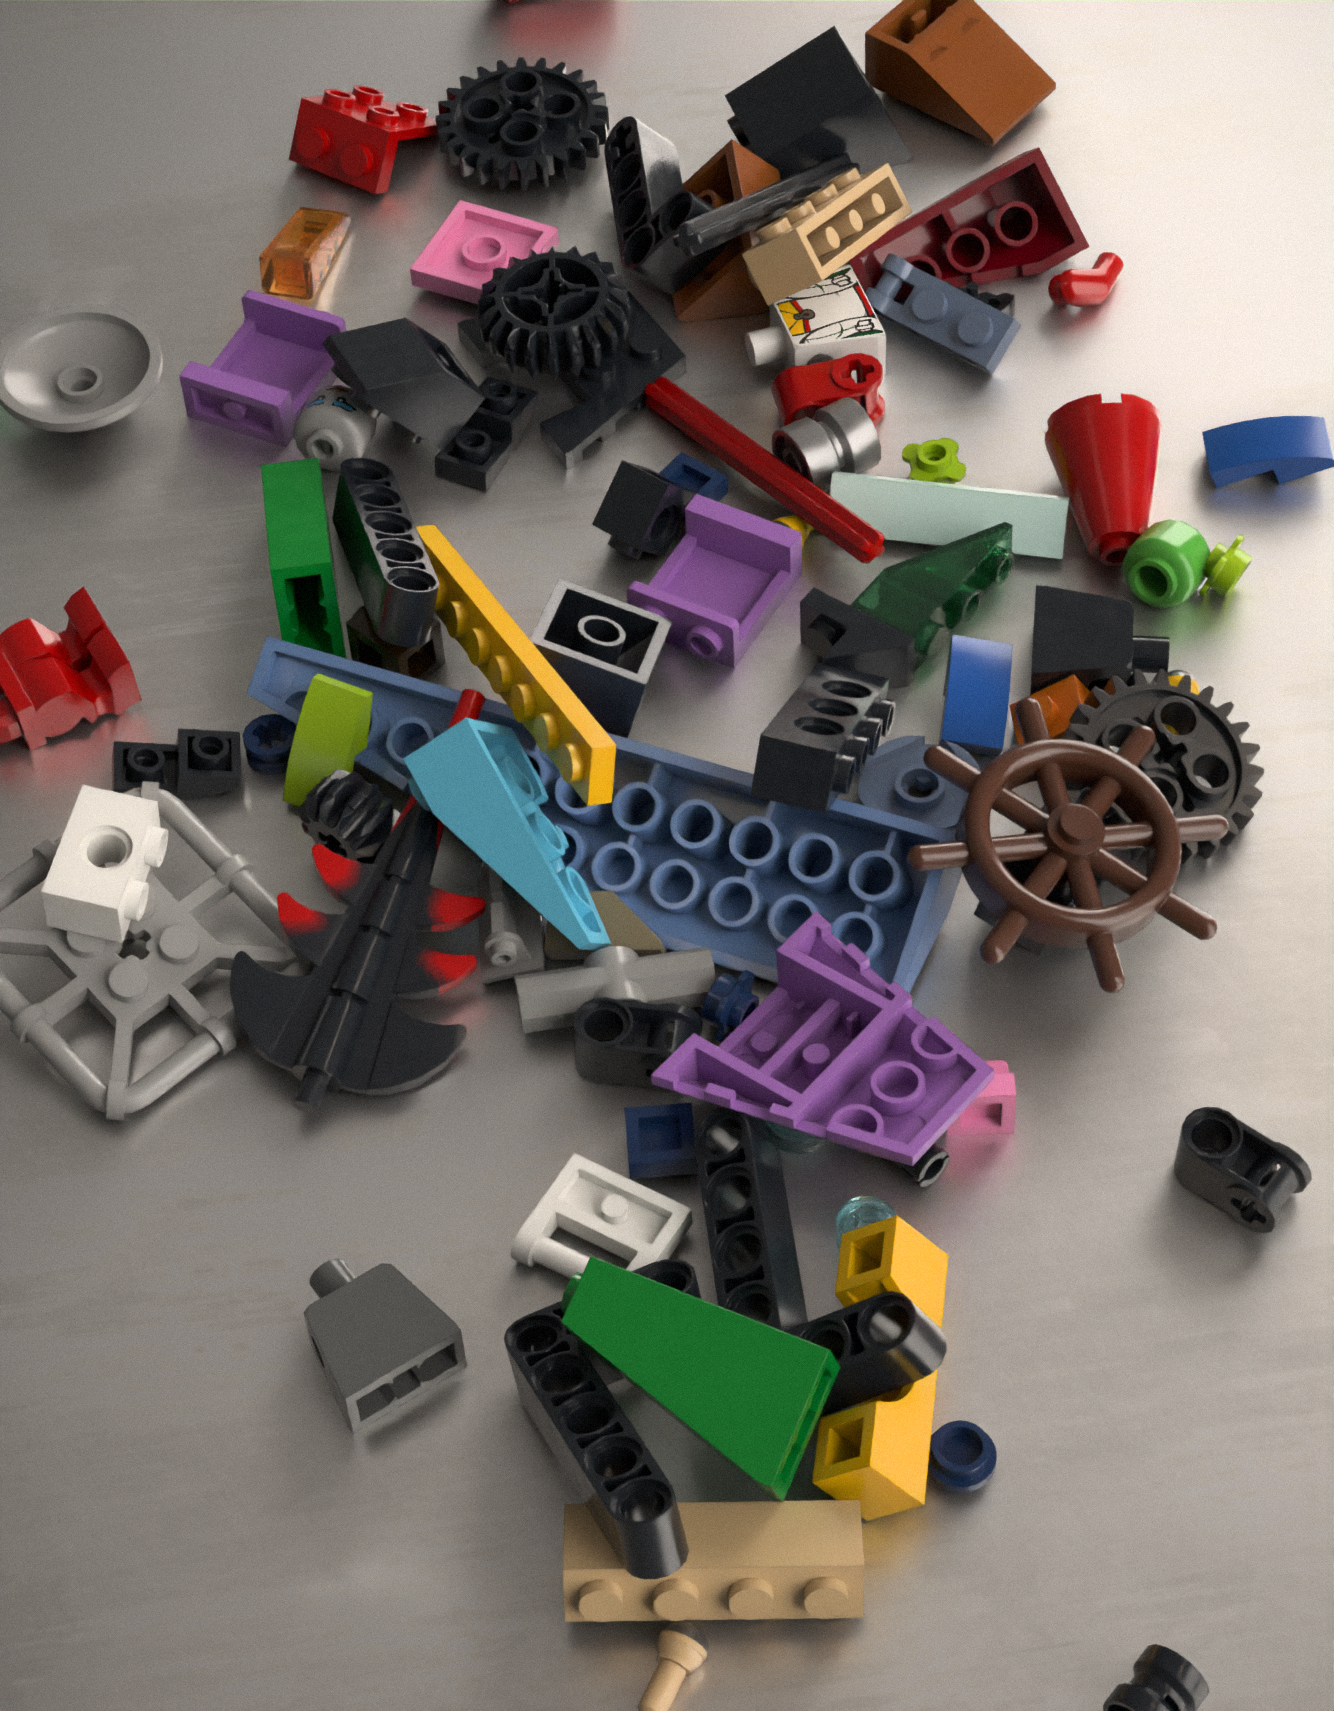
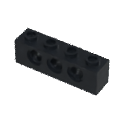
(822, 737)

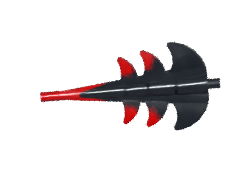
(344, 1017)

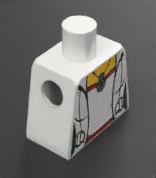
(820, 325)

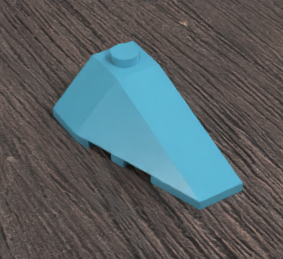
(490, 799)

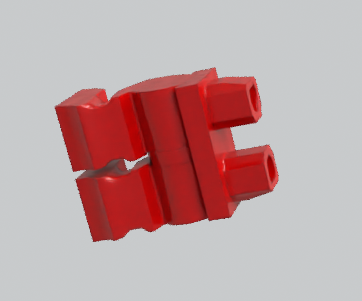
(62, 676)

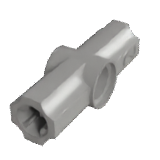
(616, 972)

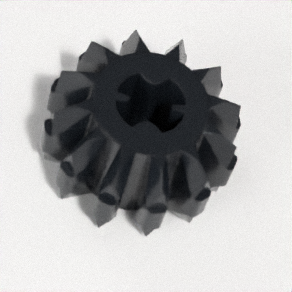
(348, 816)

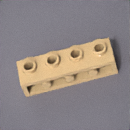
(825, 231)
(740, 1565)

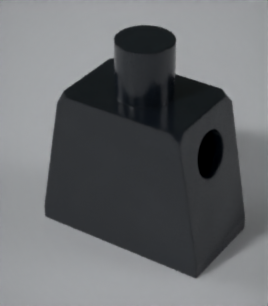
(1089, 639)

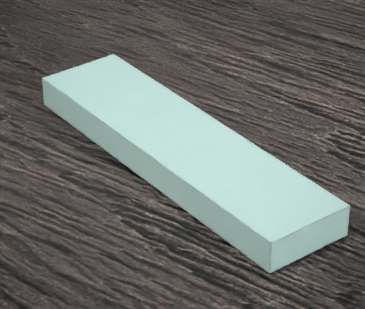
(949, 512)

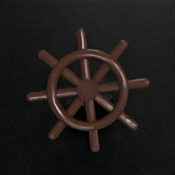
(1048, 880)

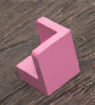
(992, 1109)

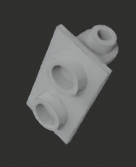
(507, 931)

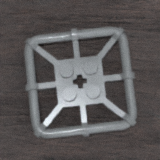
(135, 989)

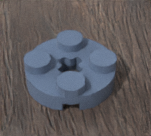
(901, 765)

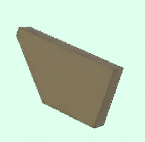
(620, 924)

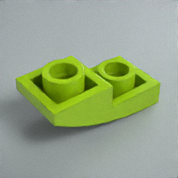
(327, 735)

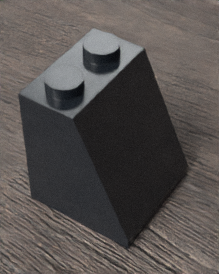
(815, 109)

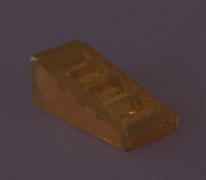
(299, 259)

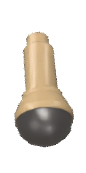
(680, 1651)

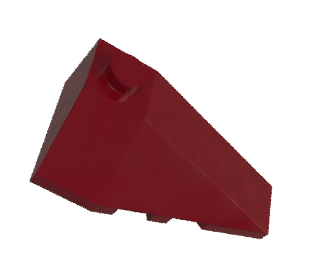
(985, 231)

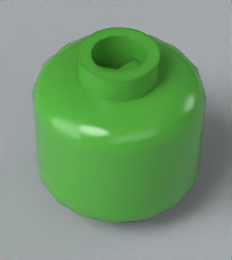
(1166, 564)

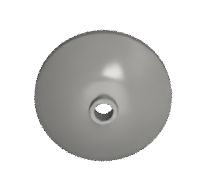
(78, 368)

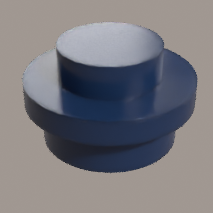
(961, 1457)

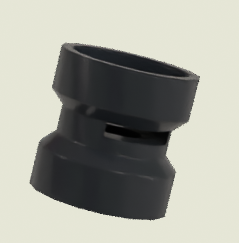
(1160, 1683)

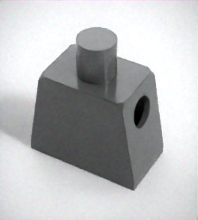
(378, 1340)

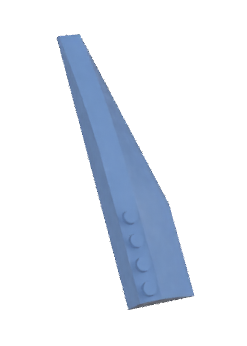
(680, 834)

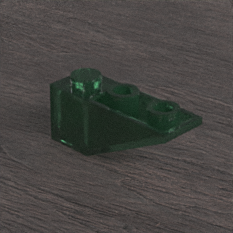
(939, 588)

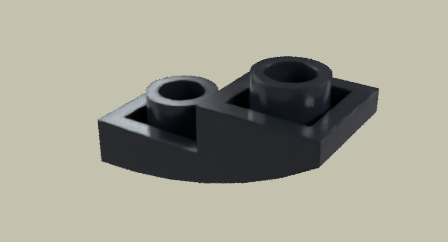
(488, 436)
(194, 768)

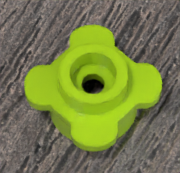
(935, 461)
(1225, 567)

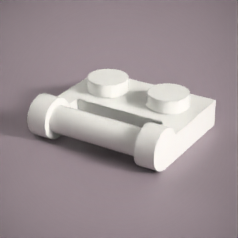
(605, 1212)

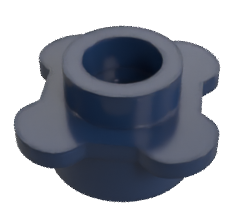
(729, 1003)

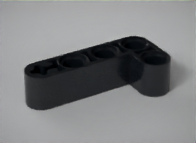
(651, 206)

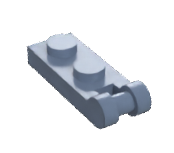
(943, 314)

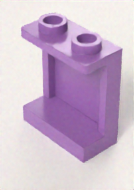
(264, 370)
(722, 580)

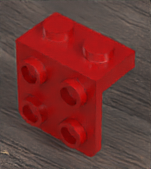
(356, 135)

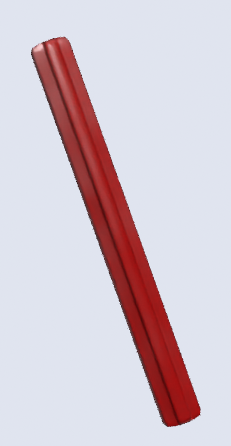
(765, 470)

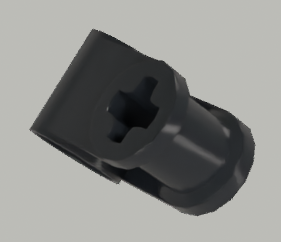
(635, 1036)
(1241, 1171)

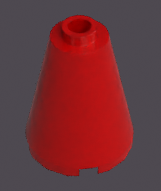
(1107, 468)

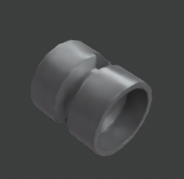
(835, 440)

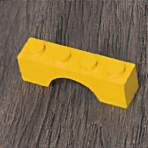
(884, 1443)

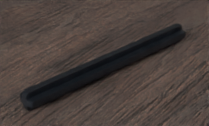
(757, 207)

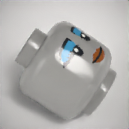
(333, 425)

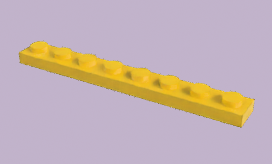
(521, 674)

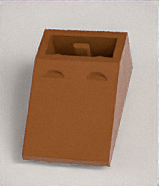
(955, 66)

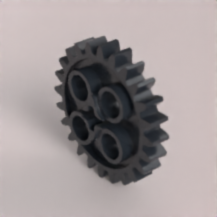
(522, 123)
(1204, 748)

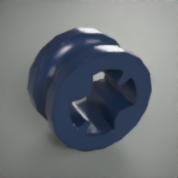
(264, 730)

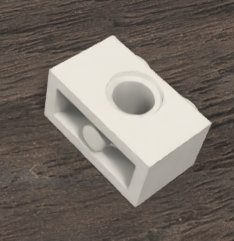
(103, 830)

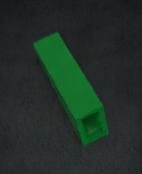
(302, 556)
(714, 1371)

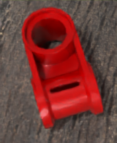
(808, 388)

